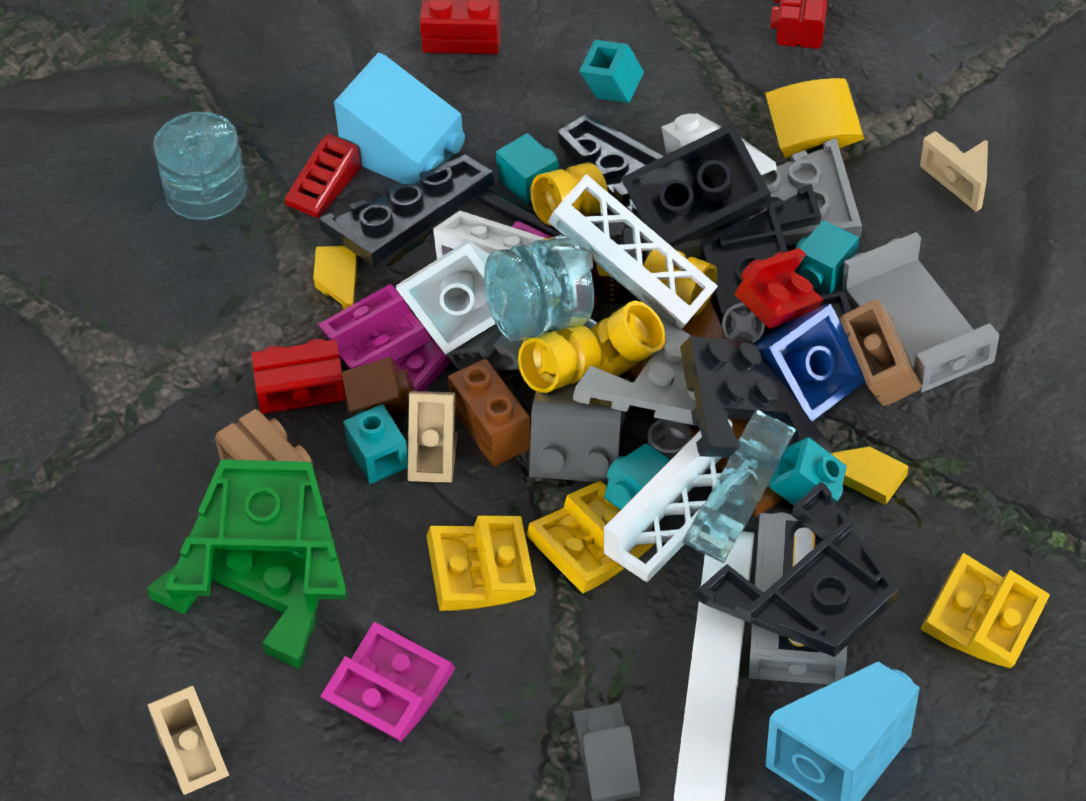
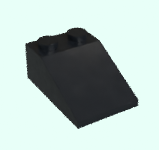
(698, 187)

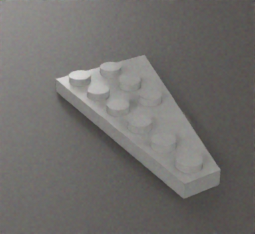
(830, 184)

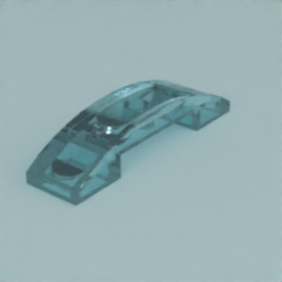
(740, 487)

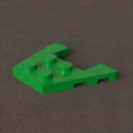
(261, 509)
(267, 577)

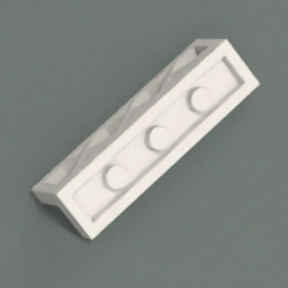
(484, 234)
(620, 264)
(654, 502)

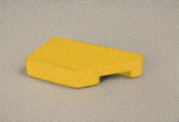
(336, 273)
(872, 472)

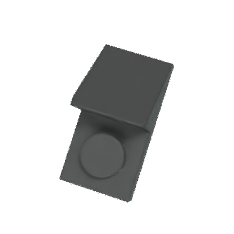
(607, 753)

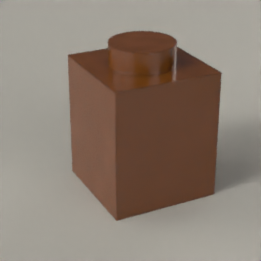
(377, 385)

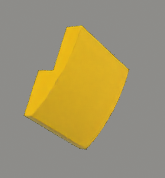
(813, 114)
(575, 537)
(480, 563)
(985, 612)

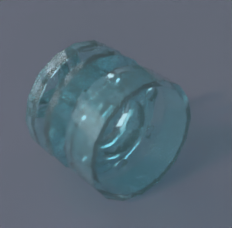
(200, 165)
(539, 287)

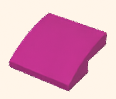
(375, 329)
(388, 682)

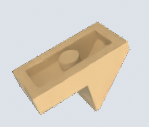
(958, 171)
(431, 436)
(187, 740)

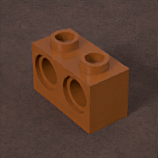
(490, 412)

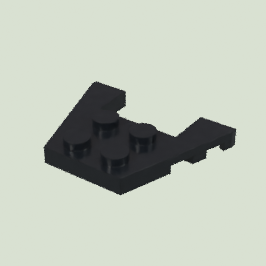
(761, 239)
(731, 383)
(822, 597)

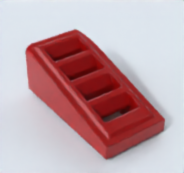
(332, 154)

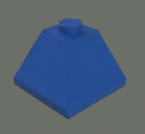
(813, 359)

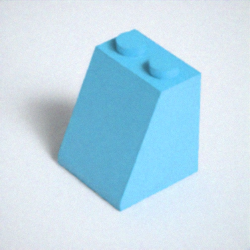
(397, 122)
(843, 734)

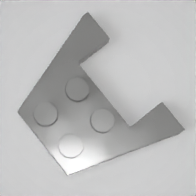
(658, 387)

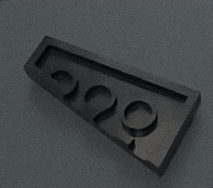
(609, 151)
(407, 210)

